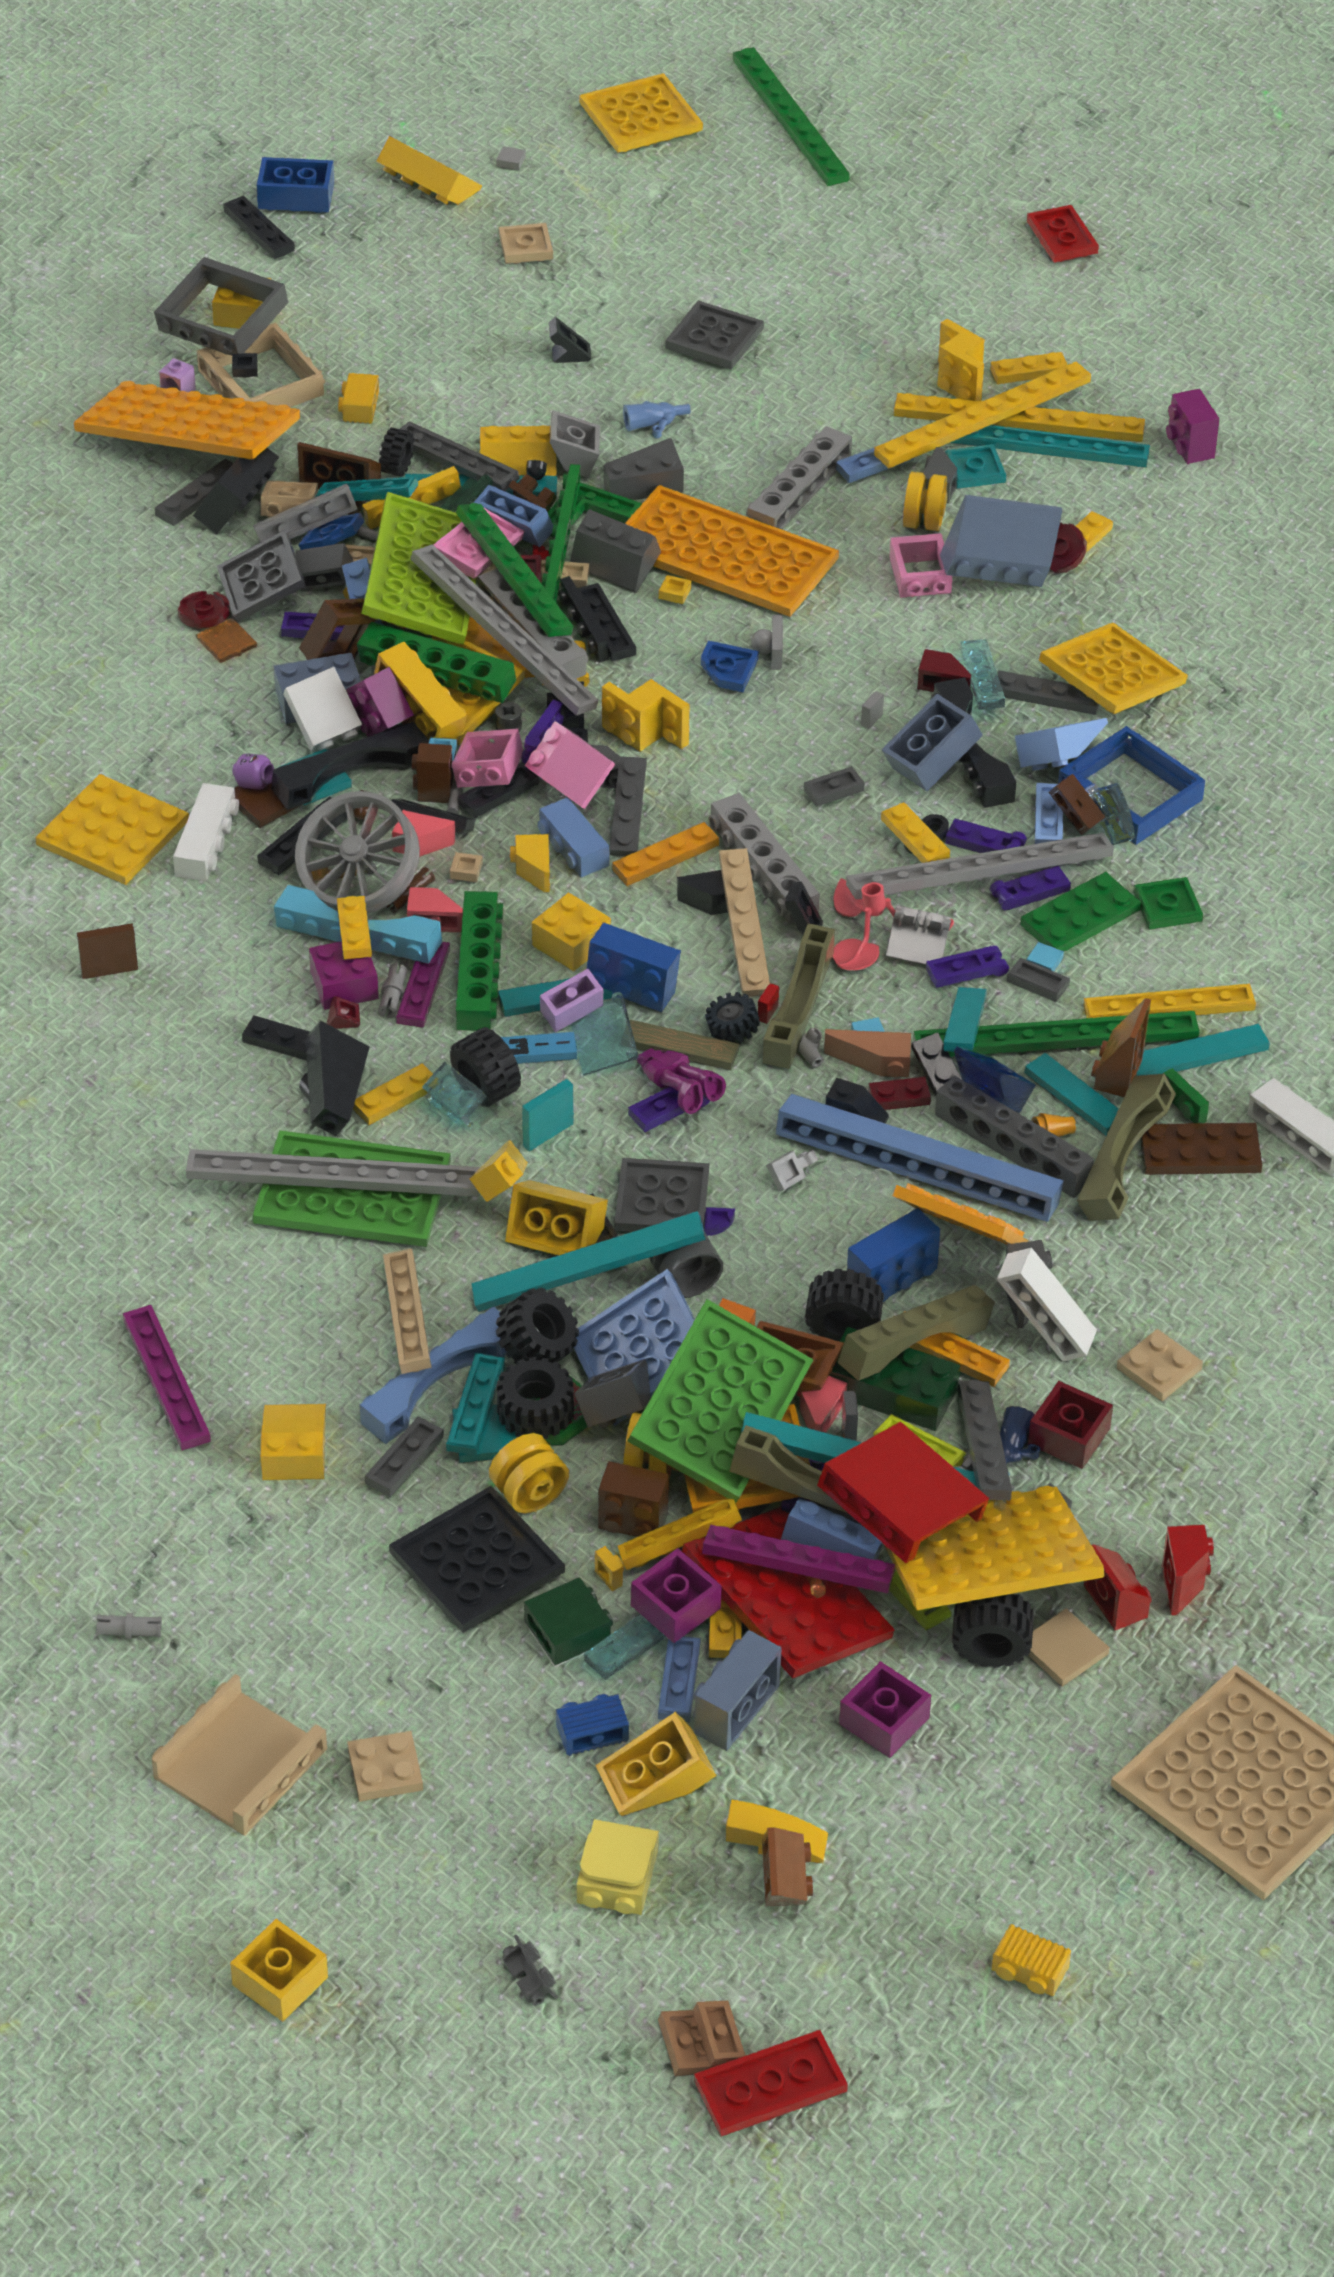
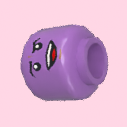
(253, 771)

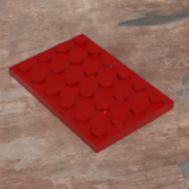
(784, 1610)

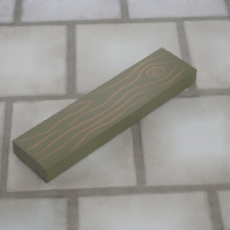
(697, 1047)

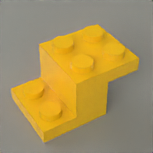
(960, 361)
(645, 715)

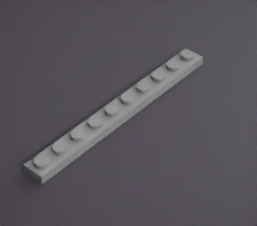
(504, 630)
(984, 865)
(331, 1172)

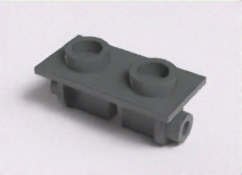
(523, 1960)

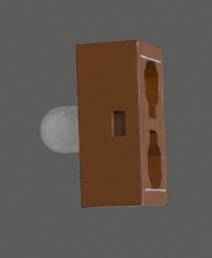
(1077, 803)

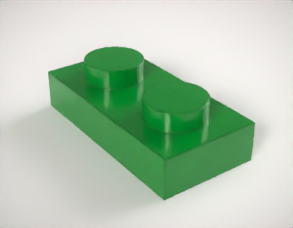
(1187, 1098)

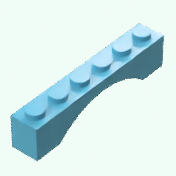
(405, 937)

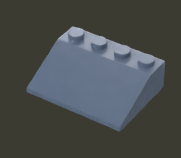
(1002, 541)

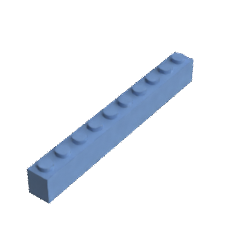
(919, 1157)

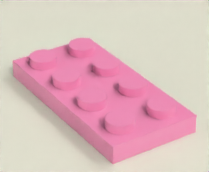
(465, 551)

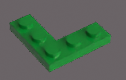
(602, 502)

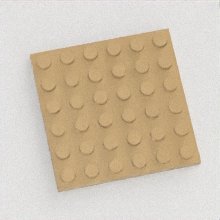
(1240, 1781)

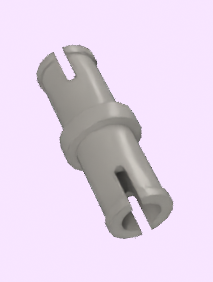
(392, 990)
(128, 1625)

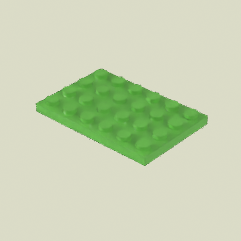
(350, 1212)
(708, 1388)

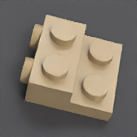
(284, 495)

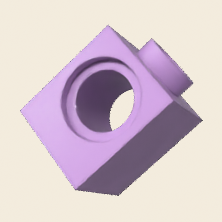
(178, 375)

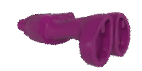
(670, 1070)

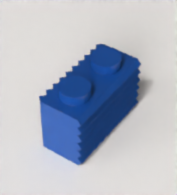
(592, 1724)

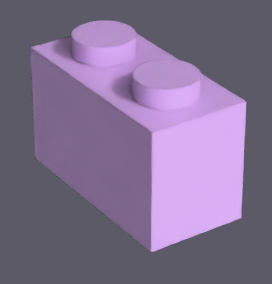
(571, 1000)

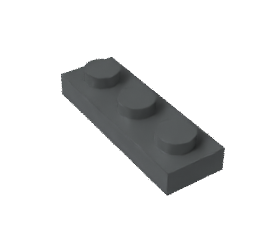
(404, 1456)

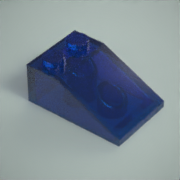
(993, 1078)

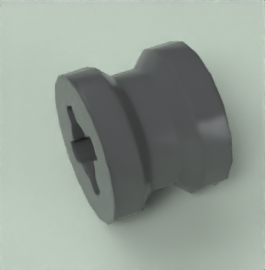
(508, 716)

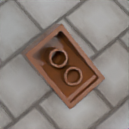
(1122, 1052)
(820, 1349)
(785, 1868)

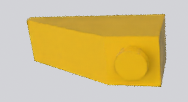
(499, 1171)

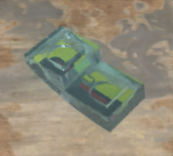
(1117, 819)

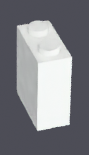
(322, 710)

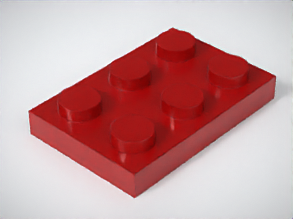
(1062, 233)

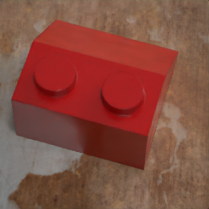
(1185, 1564)
(1119, 1591)

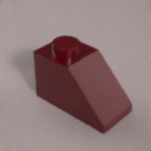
(939, 667)

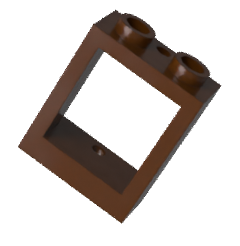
(334, 614)

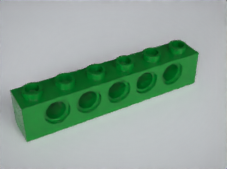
(450, 664)
(477, 960)

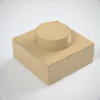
(466, 867)

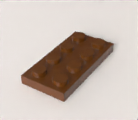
(1201, 1149)

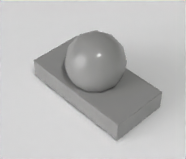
(768, 642)

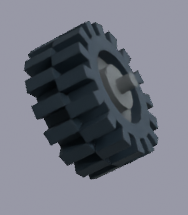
(732, 1017)

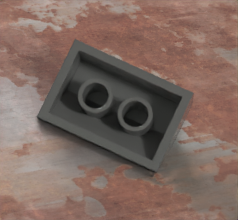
(614, 550)

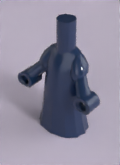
(1015, 1433)

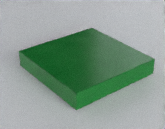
(1168, 903)

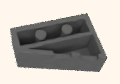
(642, 471)

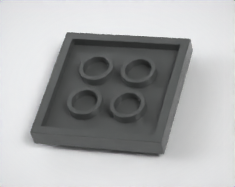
(714, 334)
(261, 576)
(659, 1192)

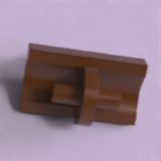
(524, 490)

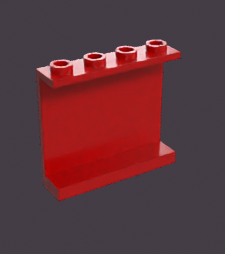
(900, 1489)

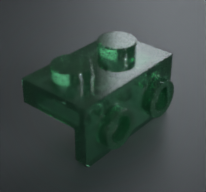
(467, 493)

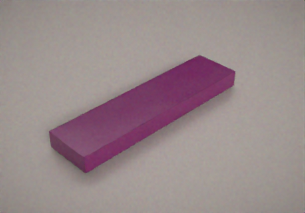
(422, 989)

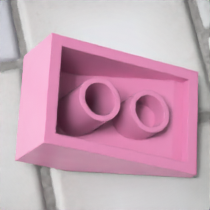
(569, 764)

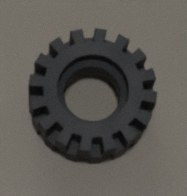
(396, 451)

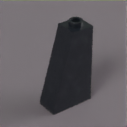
(334, 1075)

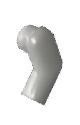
(809, 1046)

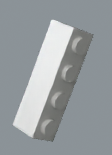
(205, 832)
(1295, 1122)
(1046, 1304)

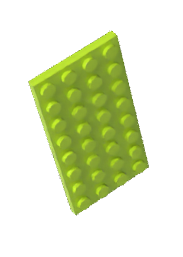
(397, 586)

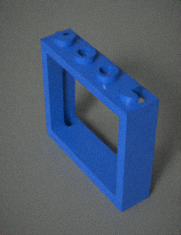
(1155, 760)

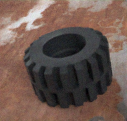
(487, 1064)
(842, 1301)
(545, 1313)
(530, 1380)
(993, 1630)

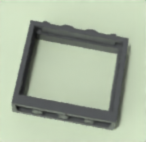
(225, 276)

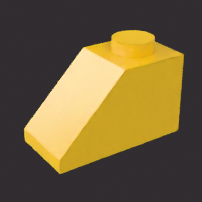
(532, 859)

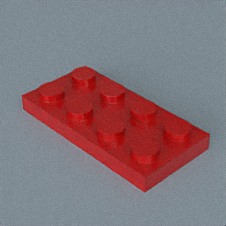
(770, 2082)

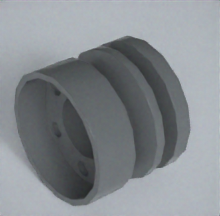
(693, 1266)

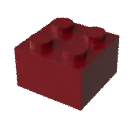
(1070, 1424)

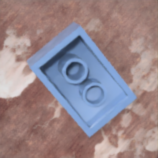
(1056, 743)

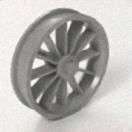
(358, 851)

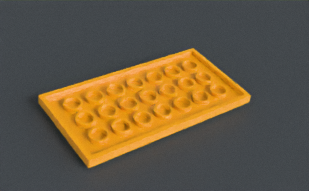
(187, 420)
(732, 551)

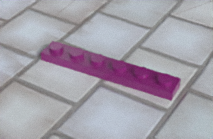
(166, 1377)
(799, 1558)

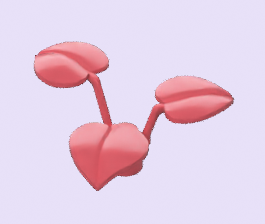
(852, 952)

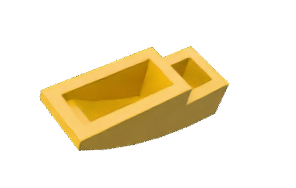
(749, 1822)

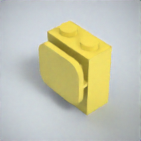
(617, 1867)

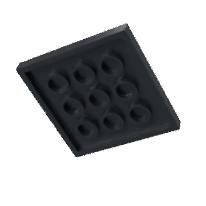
(477, 1558)

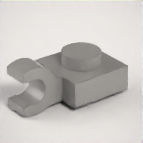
(789, 1168)

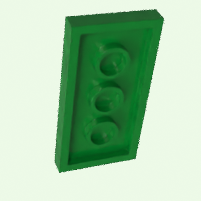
(1081, 913)

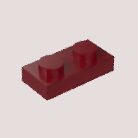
(901, 1093)

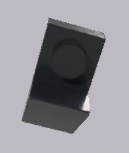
(568, 344)

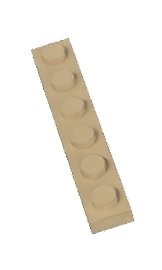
(744, 921)
(407, 1311)

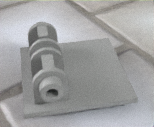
(917, 935)

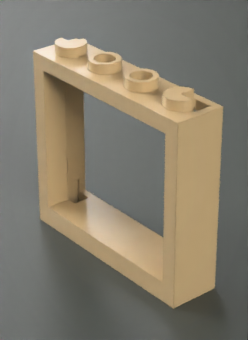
(309, 387)

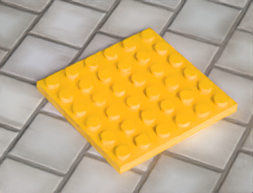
(1011, 1550)

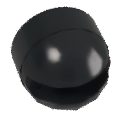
(536, 469)

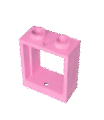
(919, 549)
(475, 746)

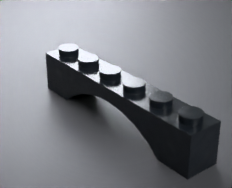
(990, 777)
(301, 780)

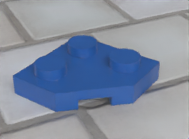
(332, 532)
(729, 665)

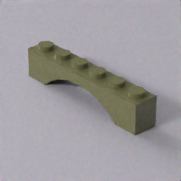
(808, 975)
(1143, 1105)
(875, 1346)
(768, 1461)

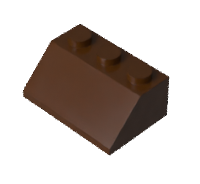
(327, 465)

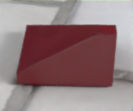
(343, 1014)

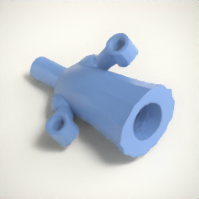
(650, 414)

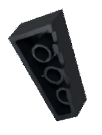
(235, 489)

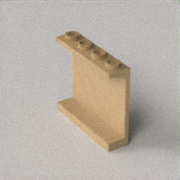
(236, 1757)

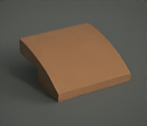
(700, 2037)

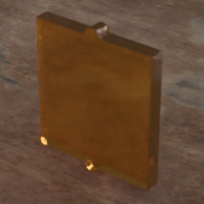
(226, 640)

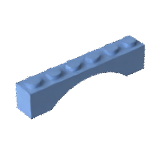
(390, 1408)

